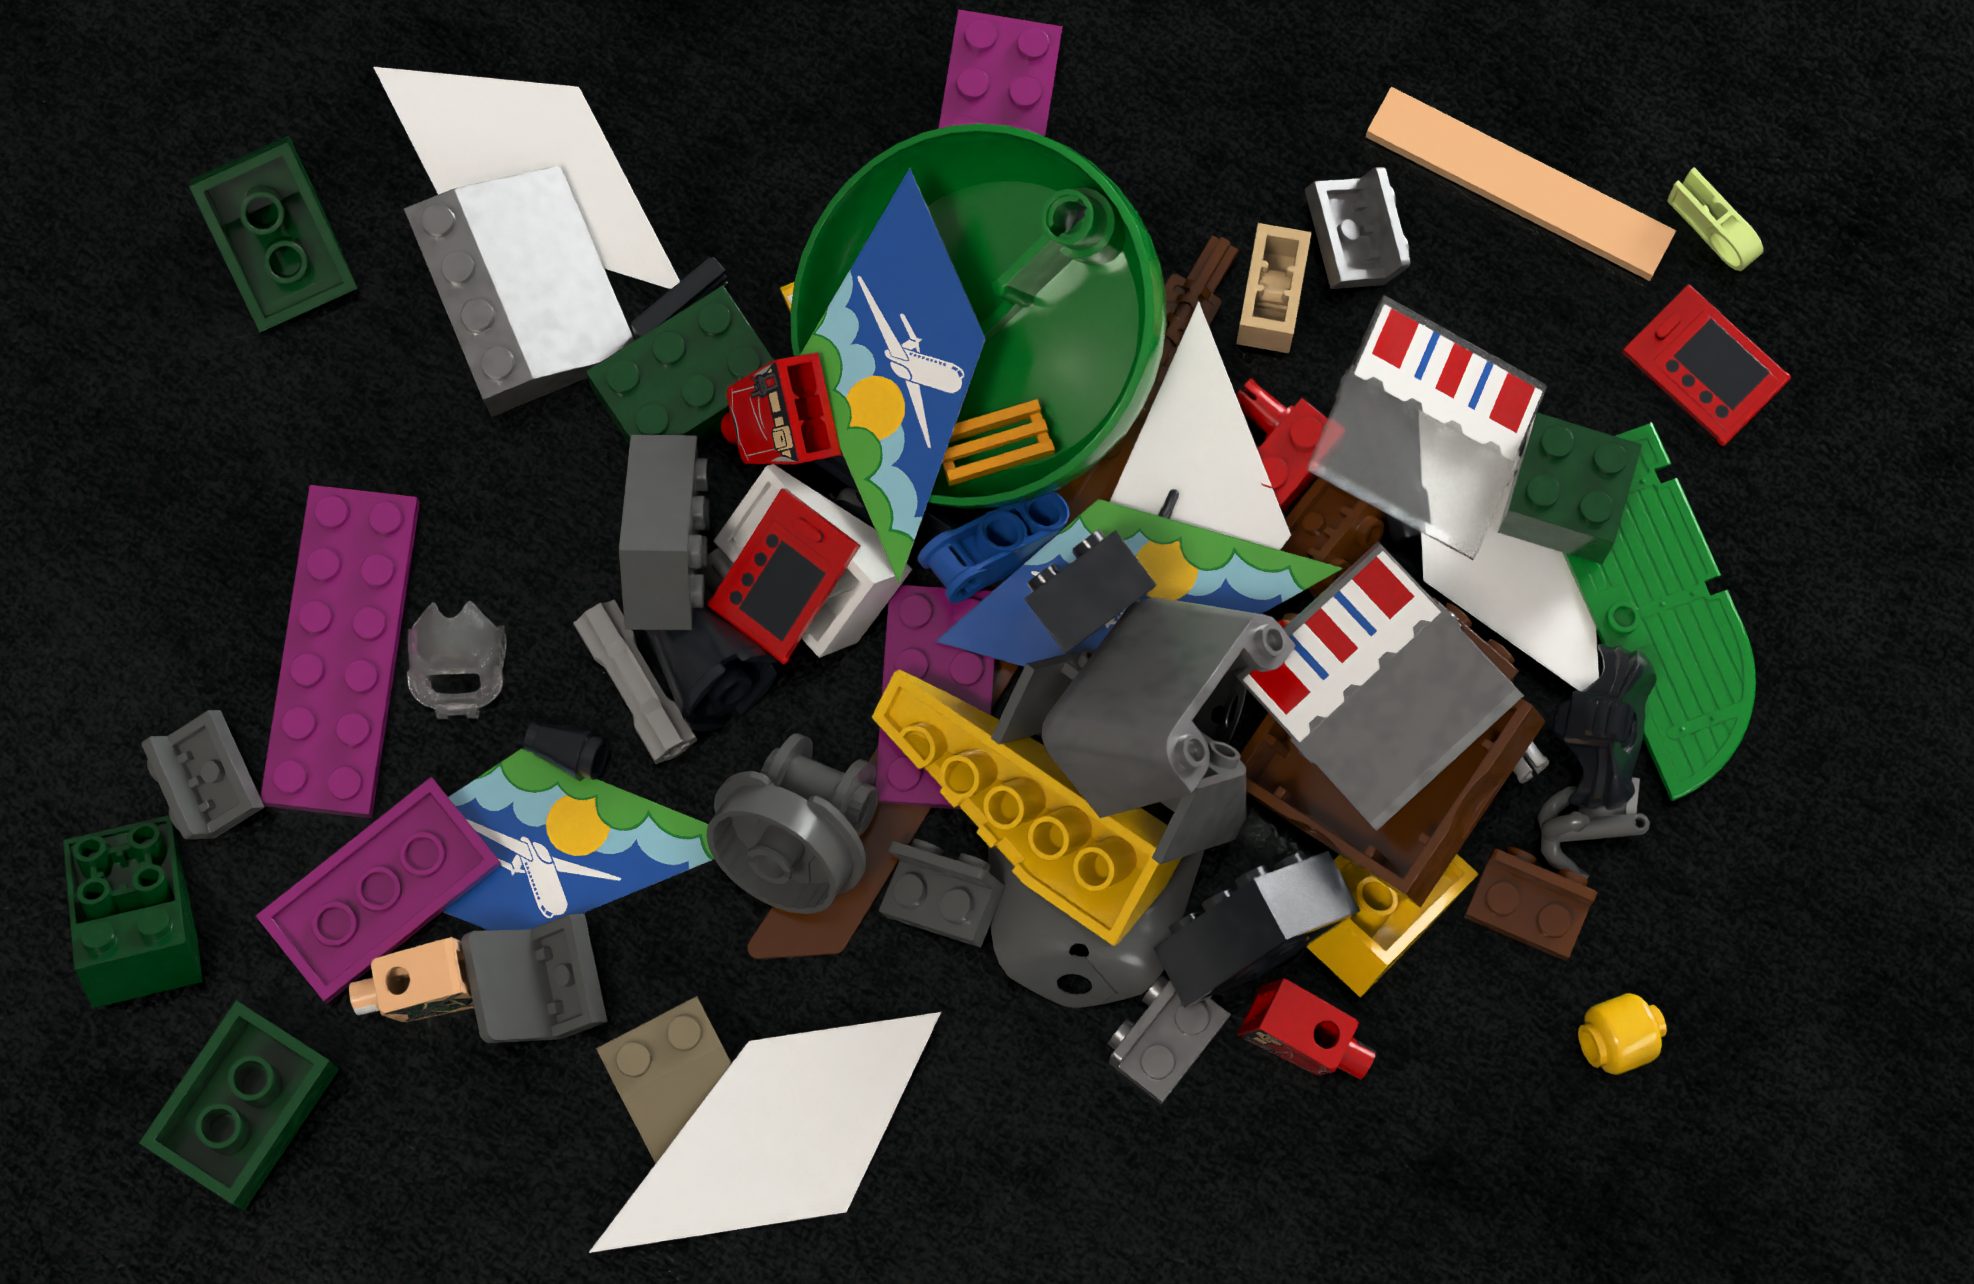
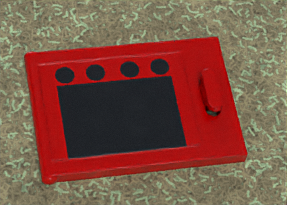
(1706, 365)
(783, 575)

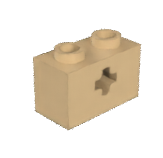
(1273, 288)

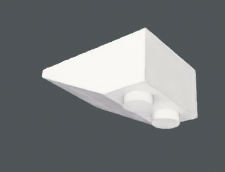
(862, 588)

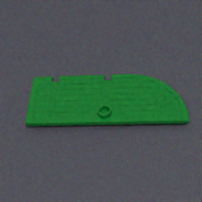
(1657, 601)

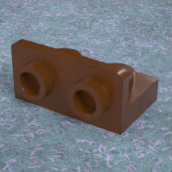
(1332, 529)
(1531, 902)

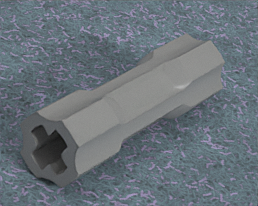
(653, 713)

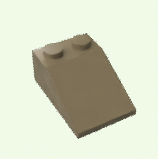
(666, 1071)

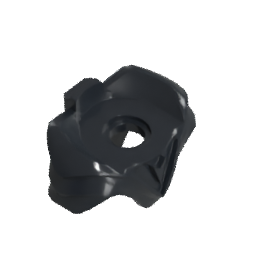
(1607, 727)

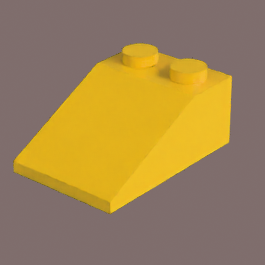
(1385, 926)

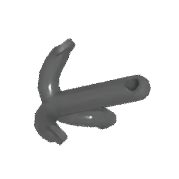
(1579, 827)

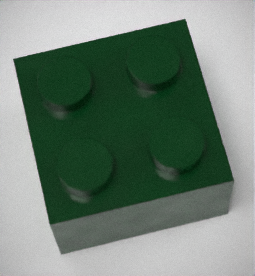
(1570, 488)

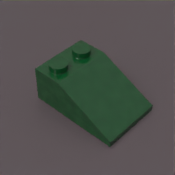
(273, 234)

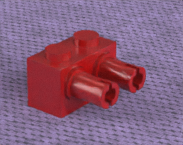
(1288, 442)

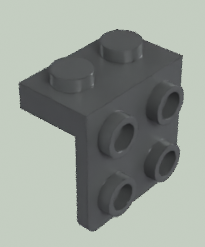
(534, 981)

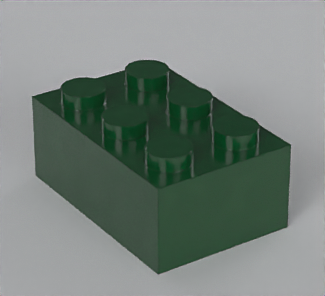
(680, 371)
(239, 1105)

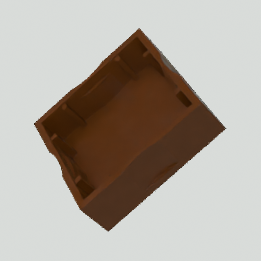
(1424, 834)

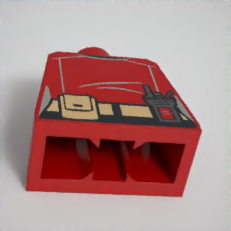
(782, 413)
(1284, 1024)

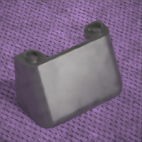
(1129, 712)

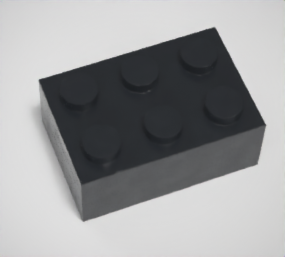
(1089, 590)
(1255, 926)

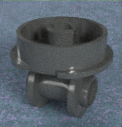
(794, 828)

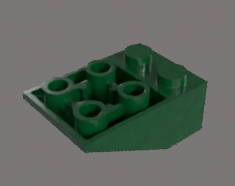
(130, 912)

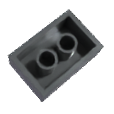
(662, 532)

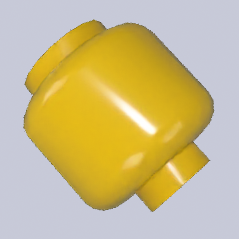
(1622, 1034)

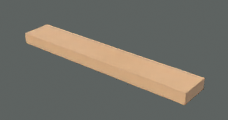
(1520, 183)

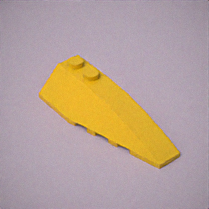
(1030, 809)

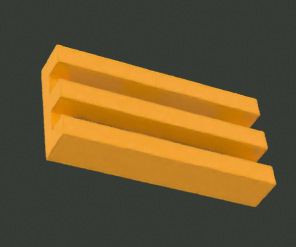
(991, 421)

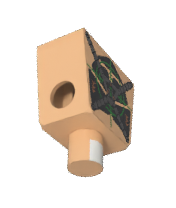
(415, 983)

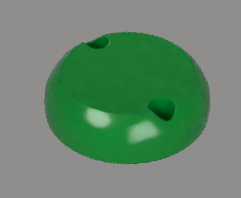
(1060, 306)

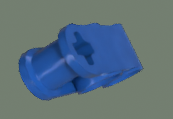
(993, 545)

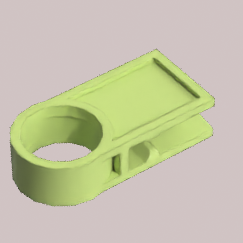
(1715, 221)

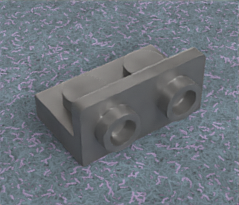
(1165, 1039)

